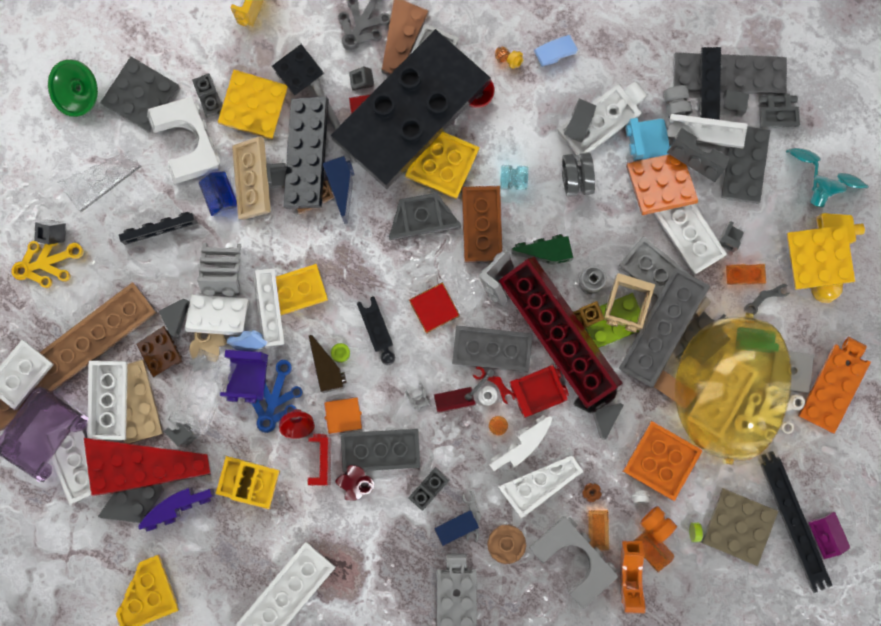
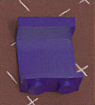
(248, 377)

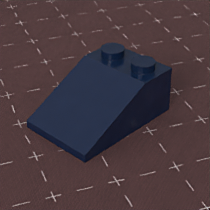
(341, 182)

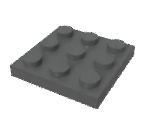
(138, 90)

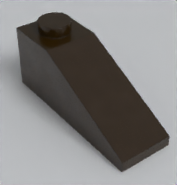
(328, 373)

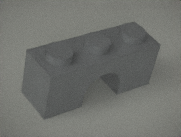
(686, 150)

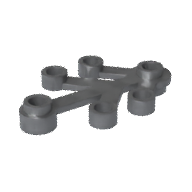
(362, 22)

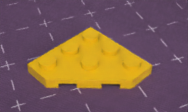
(147, 595)

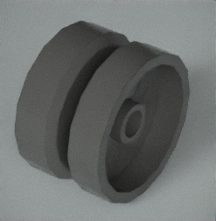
(578, 174)

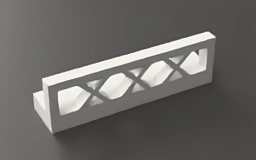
(709, 130)
(268, 307)

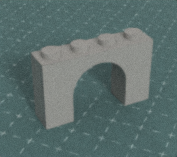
(599, 573)

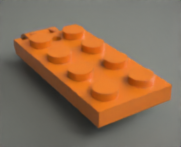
(835, 385)

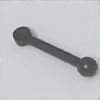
(490, 373)

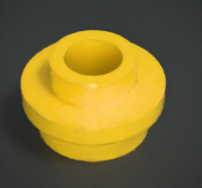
(515, 59)

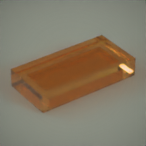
(598, 529)

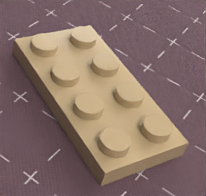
(251, 178)
(142, 412)

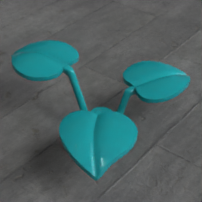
(826, 186)

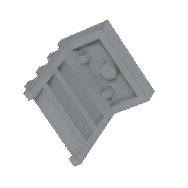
(219, 280)

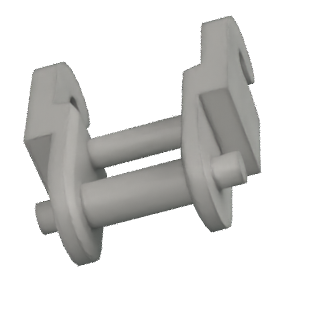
(424, 394)

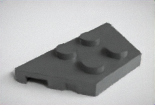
(422, 216)
(132, 504)

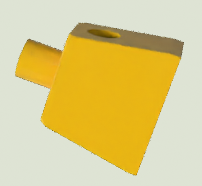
(830, 220)

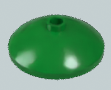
(65, 89)

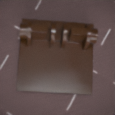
(159, 351)

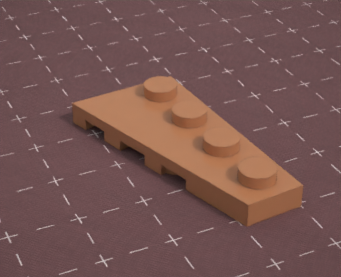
(402, 34)

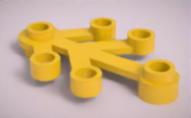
(44, 263)

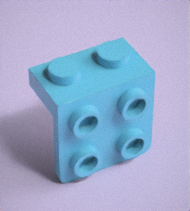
(647, 138)

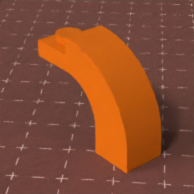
(631, 576)

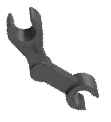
(766, 294)

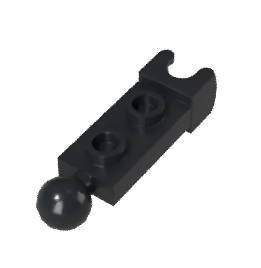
(377, 331)

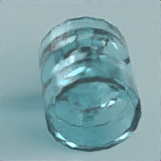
(514, 177)

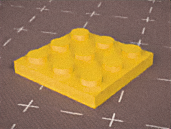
(252, 104)
(444, 165)
(820, 257)

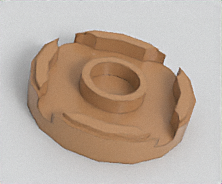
(506, 544)

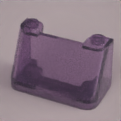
(39, 432)

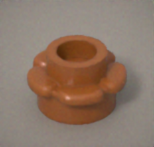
(592, 497)

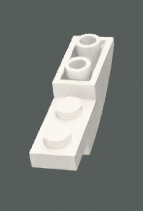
(529, 440)

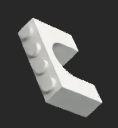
(185, 115)

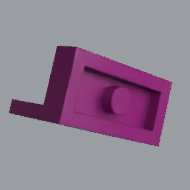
(829, 536)

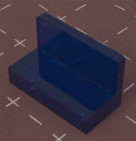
(217, 192)

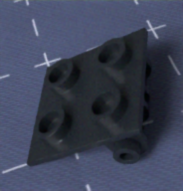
(297, 69)

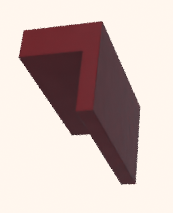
(453, 400)

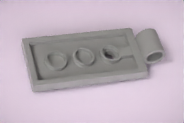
(653, 266)
(459, 609)

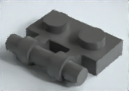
(779, 116)

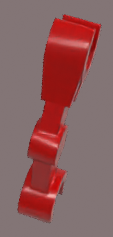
(498, 382)

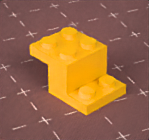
(247, 482)

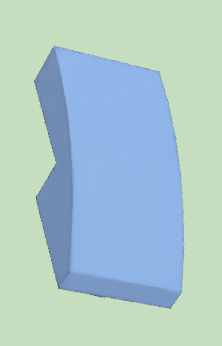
(556, 49)
(247, 341)

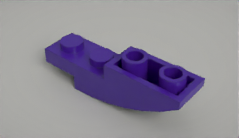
(169, 508)

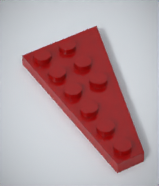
(129, 466)

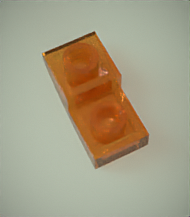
(746, 274)

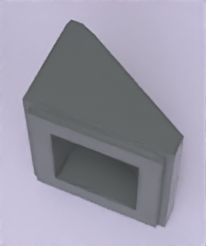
(361, 78)

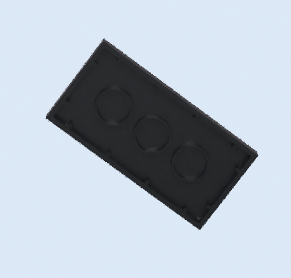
(411, 108)

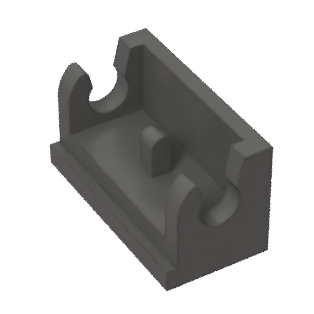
(182, 437)

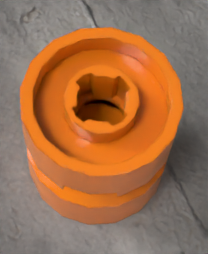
(656, 522)

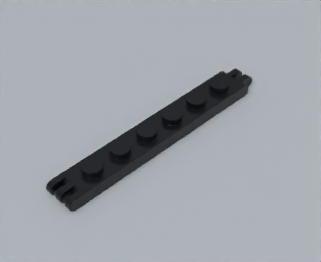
(795, 522)

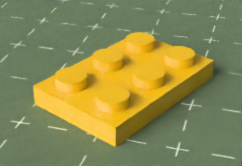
(300, 289)

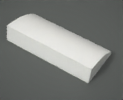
(107, 400)

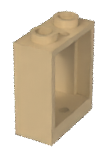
(635, 284)

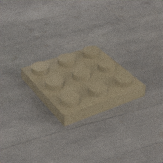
(739, 527)

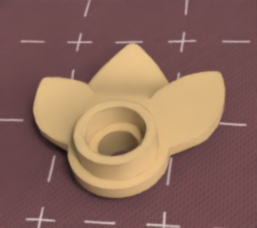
(210, 344)

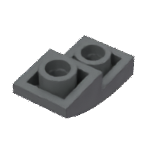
(208, 95)
(580, 120)
(428, 488)

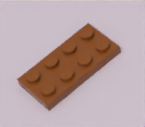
(481, 223)

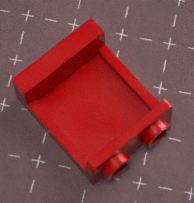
(539, 391)
(325, 461)

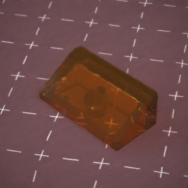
(655, 553)

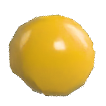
(827, 293)

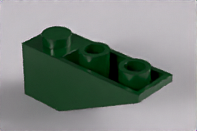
(550, 251)

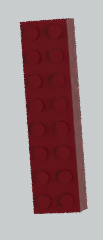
(560, 332)

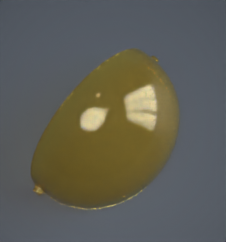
(734, 387)

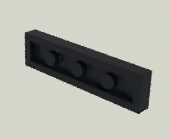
(710, 82)
(164, 226)

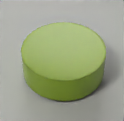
(340, 353)
(695, 532)

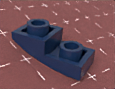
(456, 528)

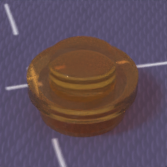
(498, 425)

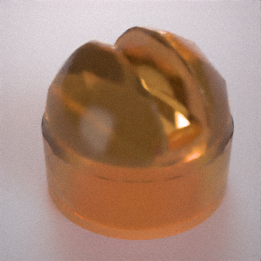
(501, 54)

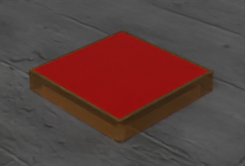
(434, 308)

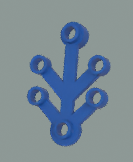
(273, 400)

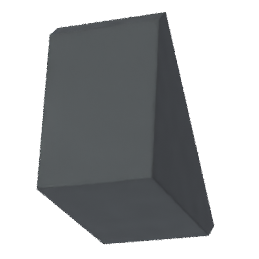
(174, 316)
(606, 418)

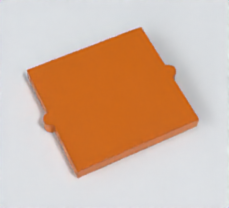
(343, 415)

